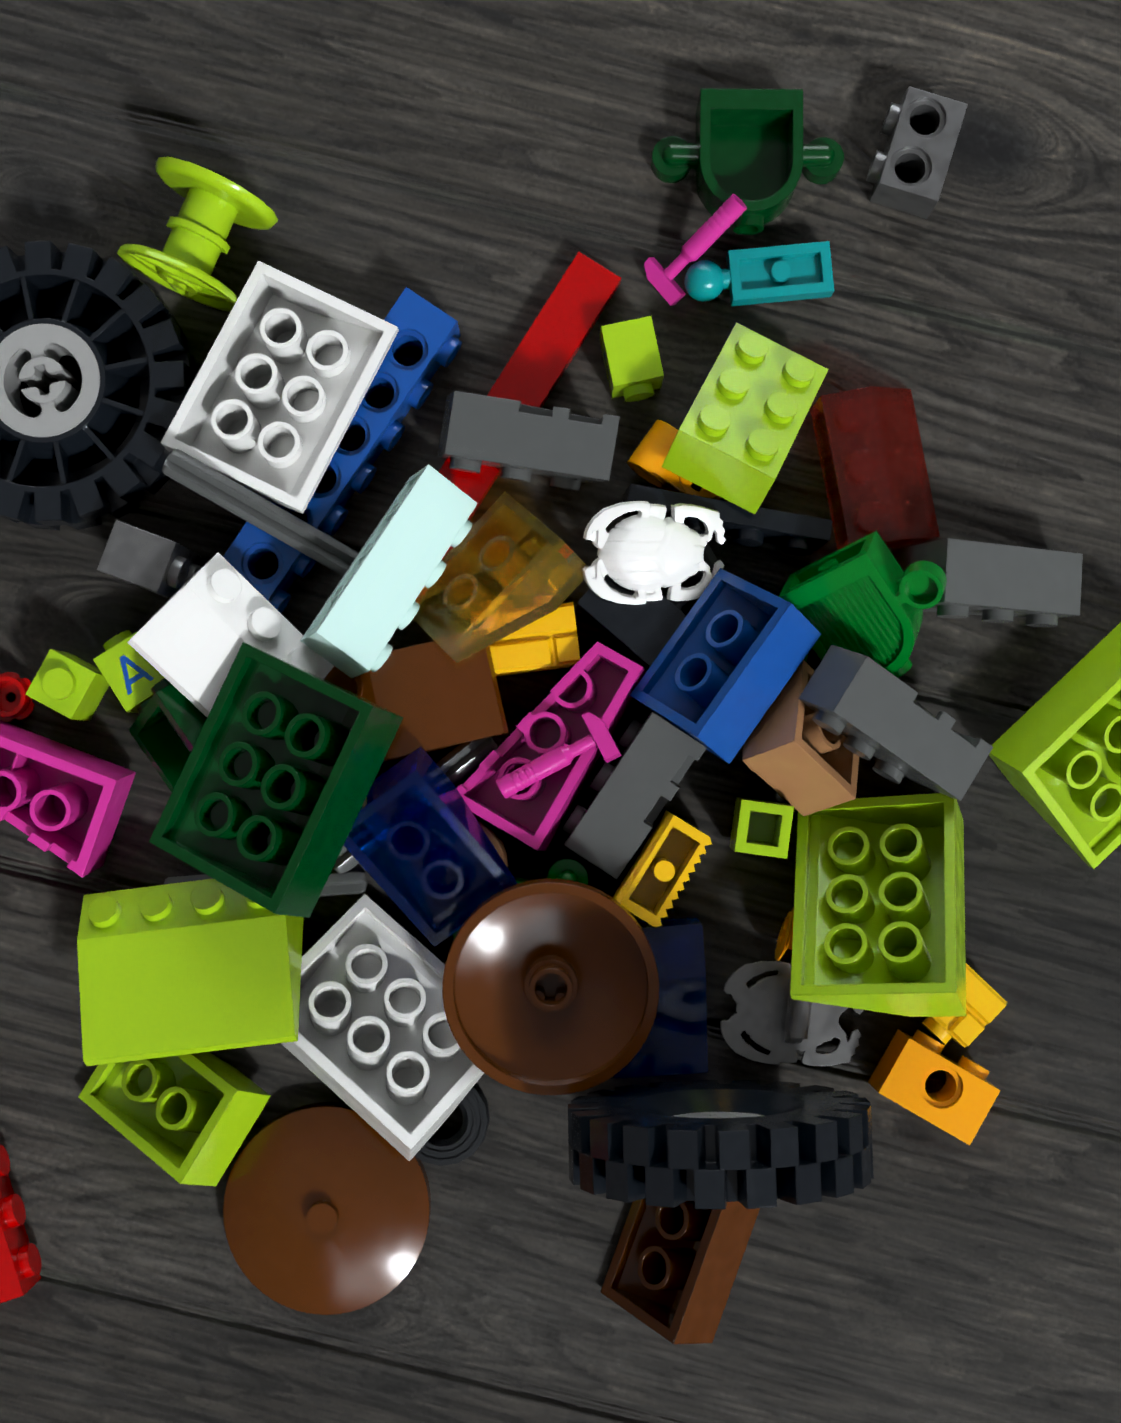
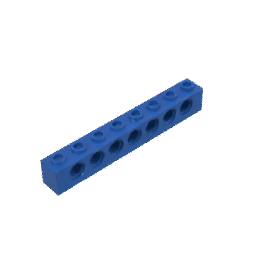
(419, 326)

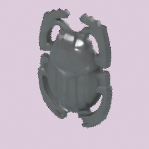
(782, 1023)

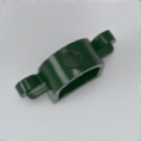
(748, 148)

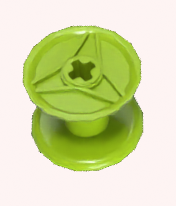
(198, 232)

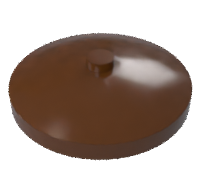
(550, 987)
(325, 1211)

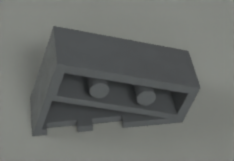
(631, 793)

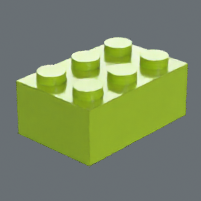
(745, 418)

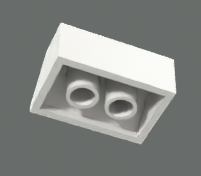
(203, 627)

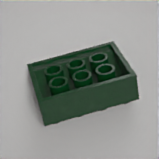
(275, 782)

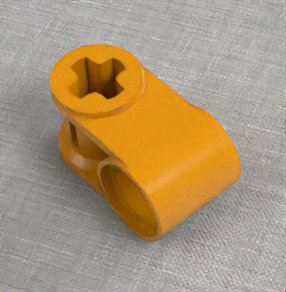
(650, 456)

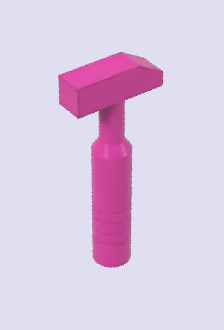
(693, 249)
(560, 757)

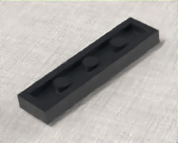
(793, 531)

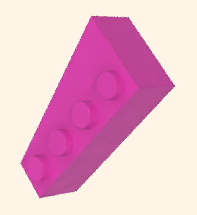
(595, 684)
(61, 797)

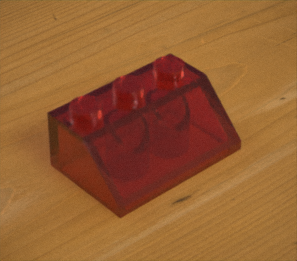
(874, 466)

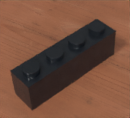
(636, 628)

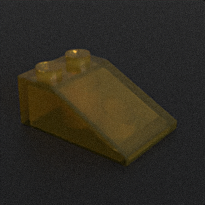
(497, 581)

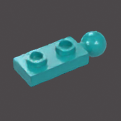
(765, 275)

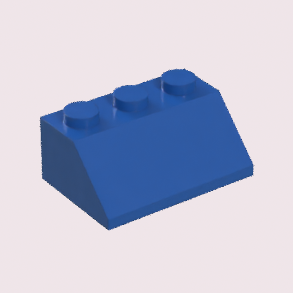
(726, 663)

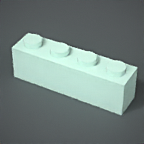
(390, 574)

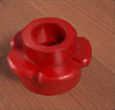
(22, 705)

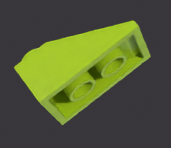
(179, 1111)

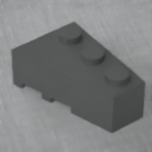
(527, 440)
(1001, 580)
(891, 727)

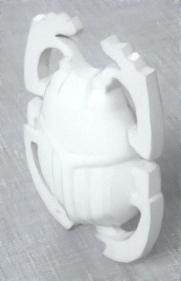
(651, 551)

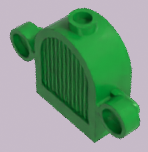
(866, 601)

